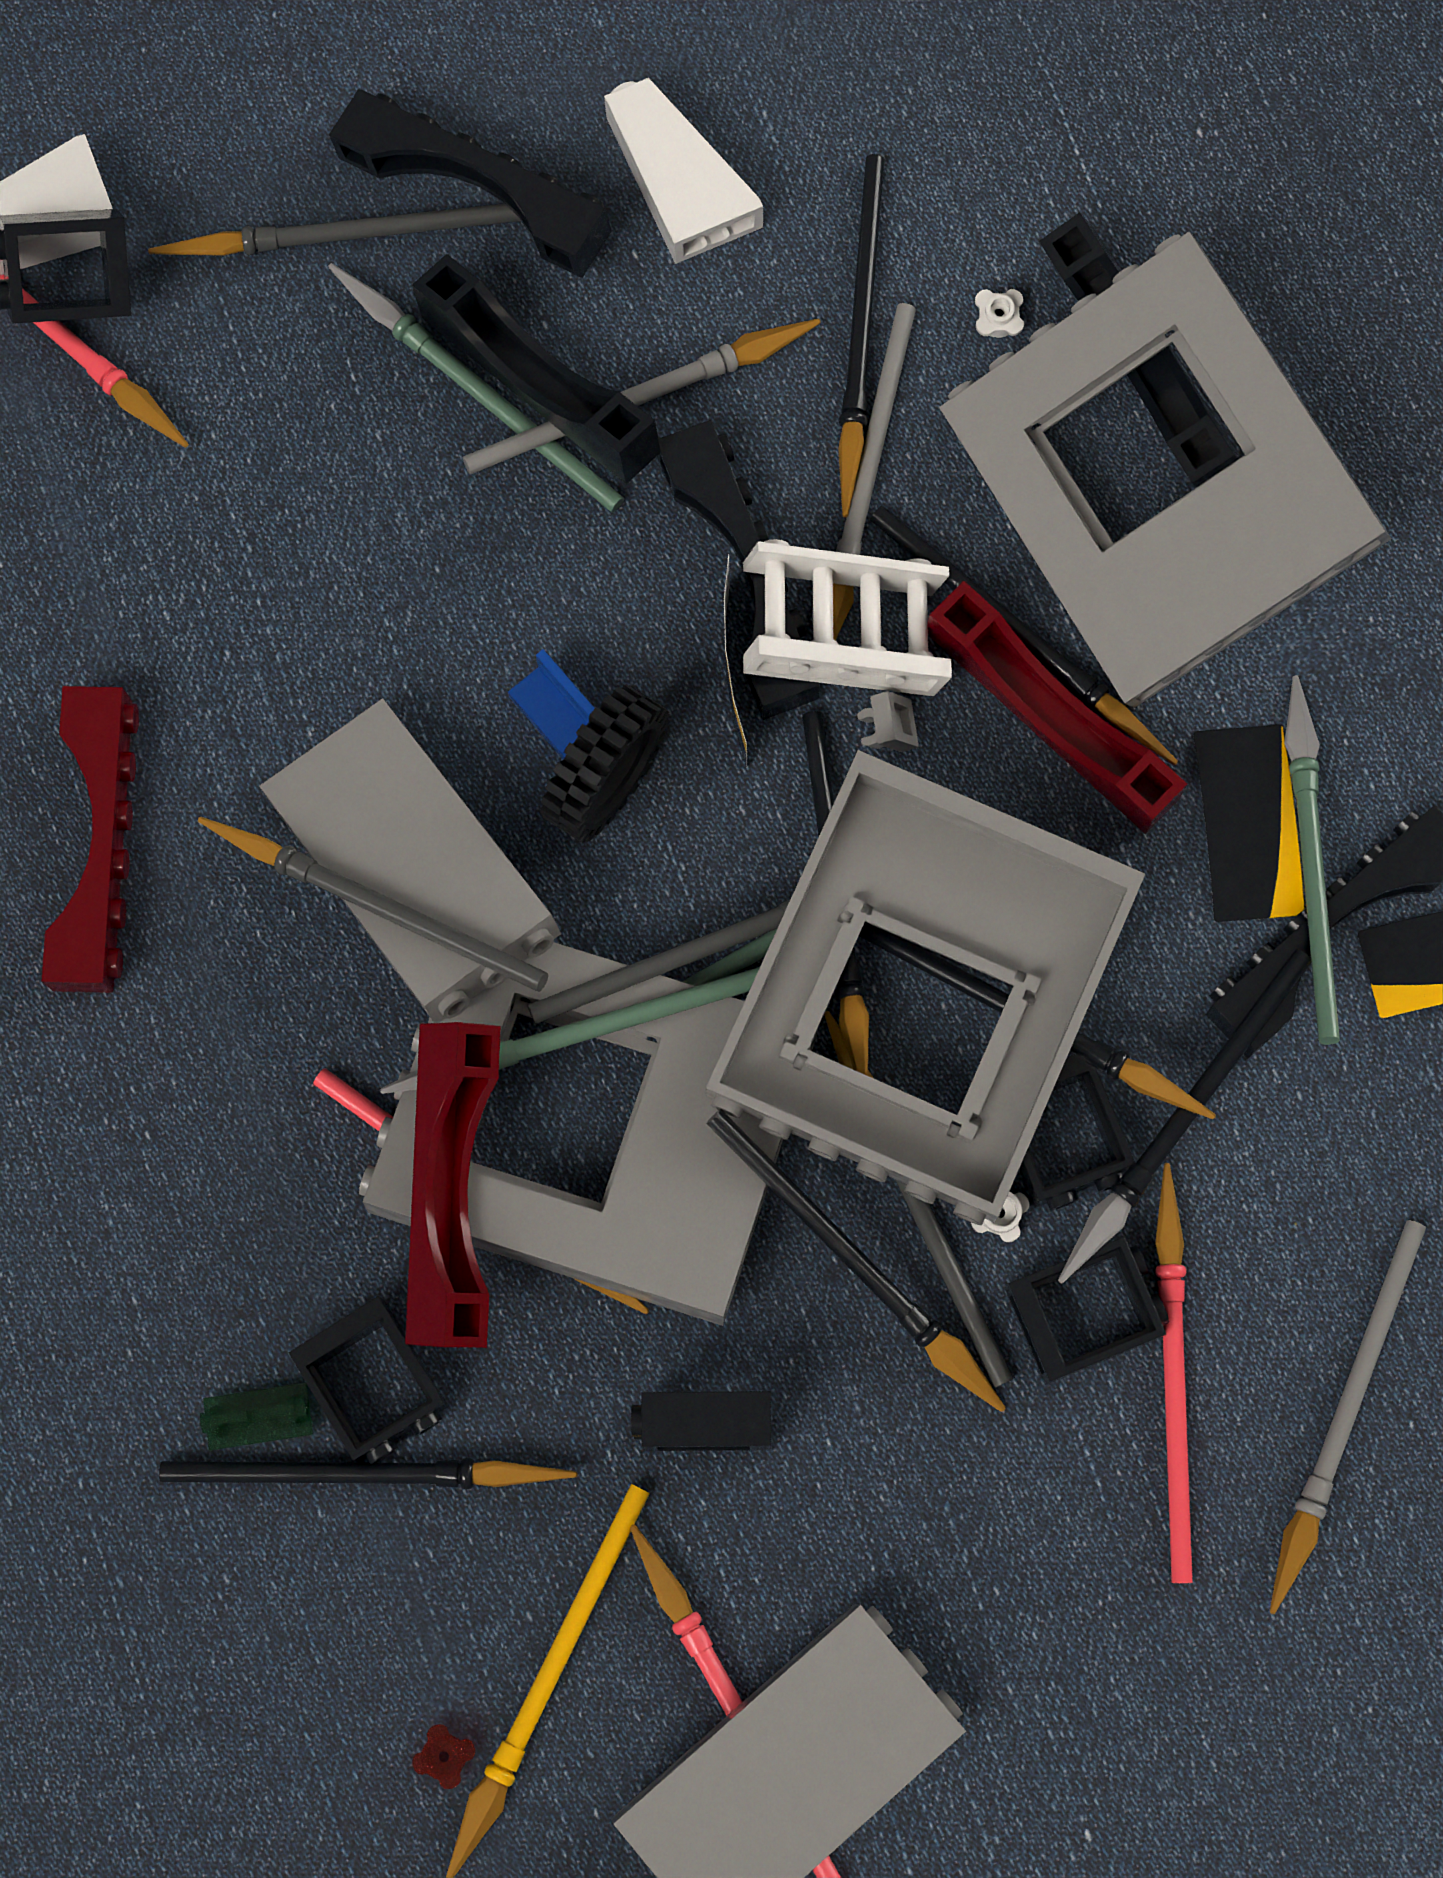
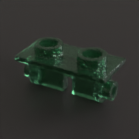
(257, 1416)

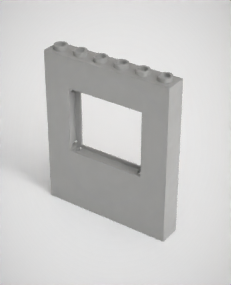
(1217, 555)
(964, 888)
(677, 1193)

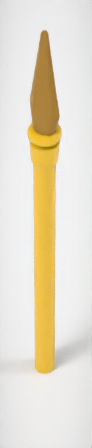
(488, 1797)

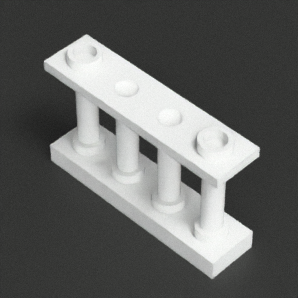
(823, 657)

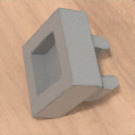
(892, 721)

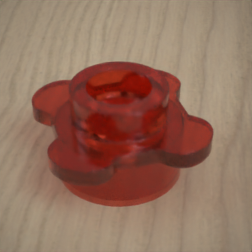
(428, 1760)

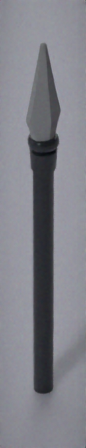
(1111, 1213)

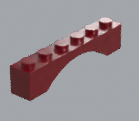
(1109, 760)
(83, 939)
(444, 1281)

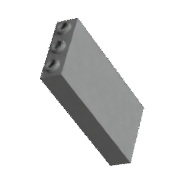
(392, 822)
(796, 1761)

